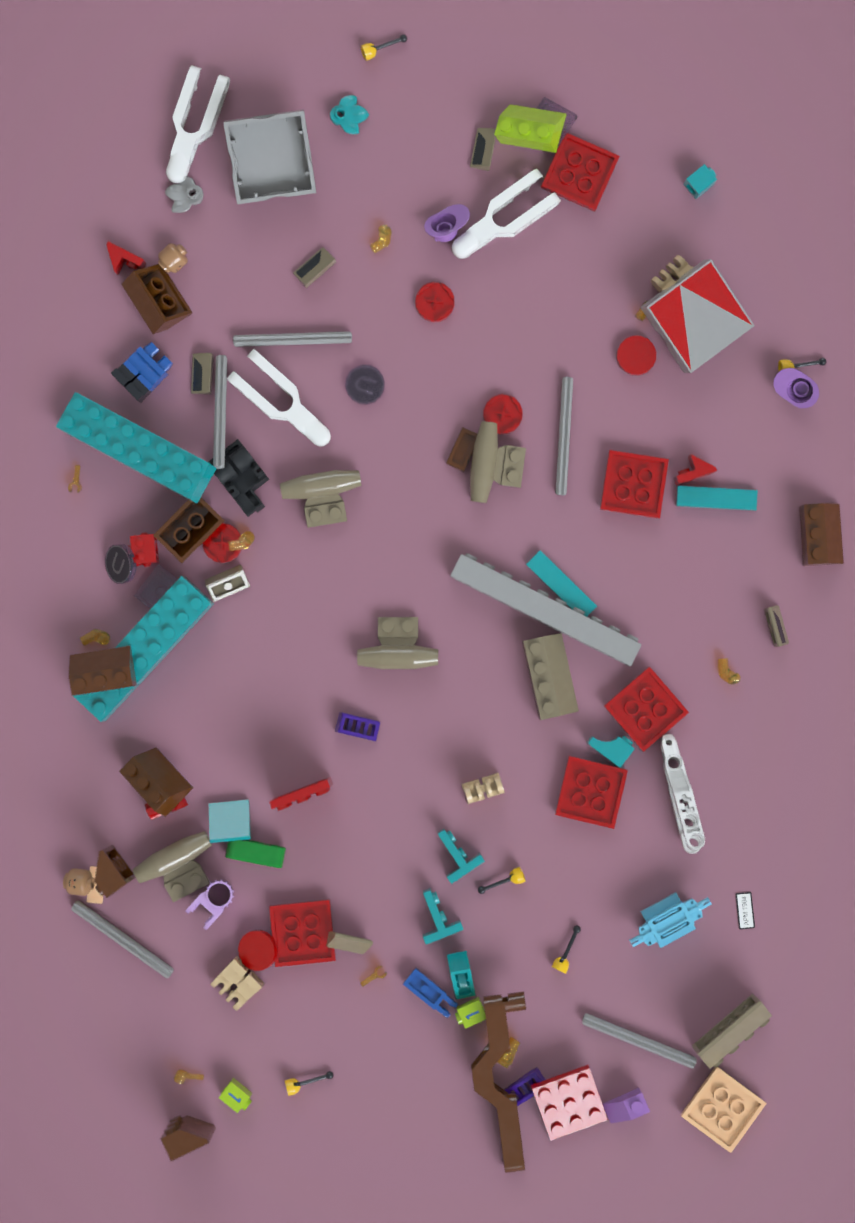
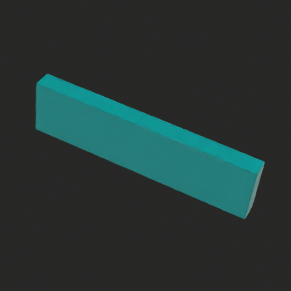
(716, 498)
(560, 583)

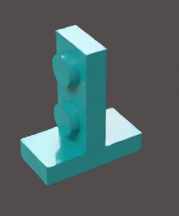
(459, 856)
(439, 919)

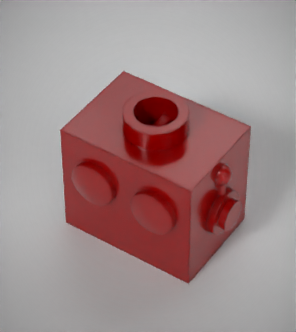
(144, 549)

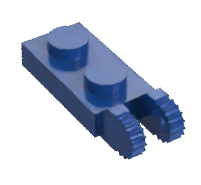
(428, 991)

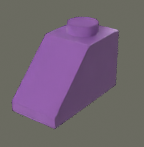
(626, 1107)

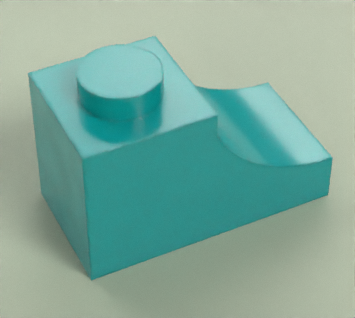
(615, 750)
(461, 975)

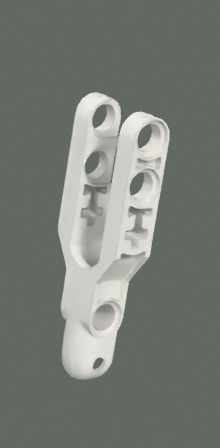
(187, 143)
(487, 230)
(296, 415)
(679, 790)

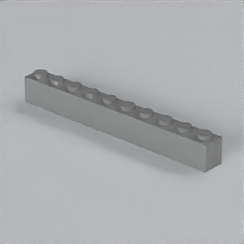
(546, 610)

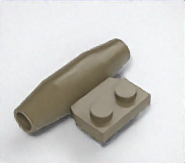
(493, 463)
(322, 494)
(397, 646)
(177, 865)

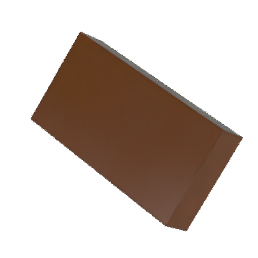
(462, 450)

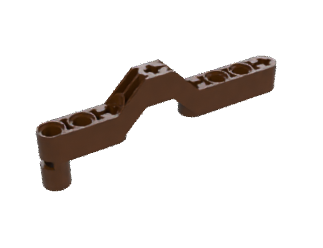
(483, 1082)

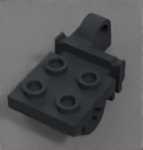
(242, 477)

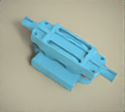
(669, 920)

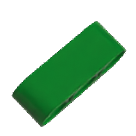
(256, 852)

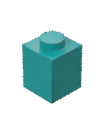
(700, 181)

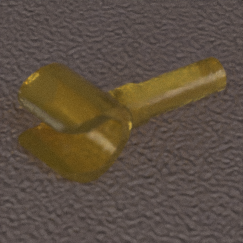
(76, 480)
(373, 976)
(181, 1075)

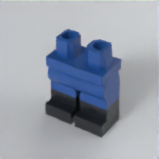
(141, 373)

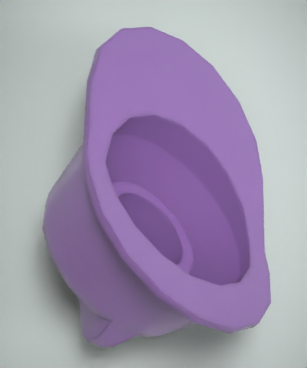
(446, 223)
(796, 387)

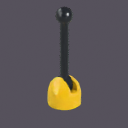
(369, 50)
(782, 364)
(516, 876)
(562, 963)
(293, 1085)

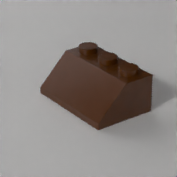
(156, 298)
(188, 528)
(821, 534)
(101, 670)
(156, 780)
(111, 872)
(186, 1135)

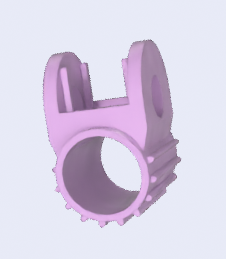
(203, 899)

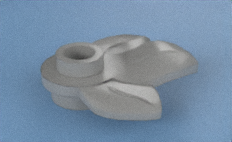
(182, 196)

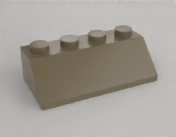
(550, 676)
(731, 1031)

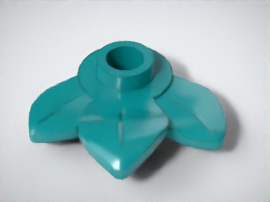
(352, 114)

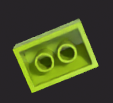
(530, 128)

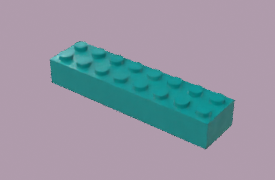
(136, 447)
(152, 641)

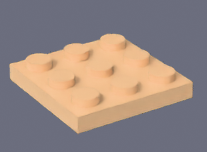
(723, 1109)

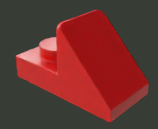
(120, 256)
(699, 469)

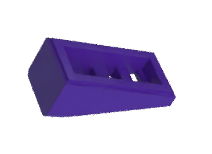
(340, 723)
(528, 1077)

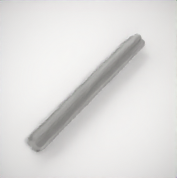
(292, 339)
(220, 412)
(564, 436)
(122, 939)
(638, 1040)

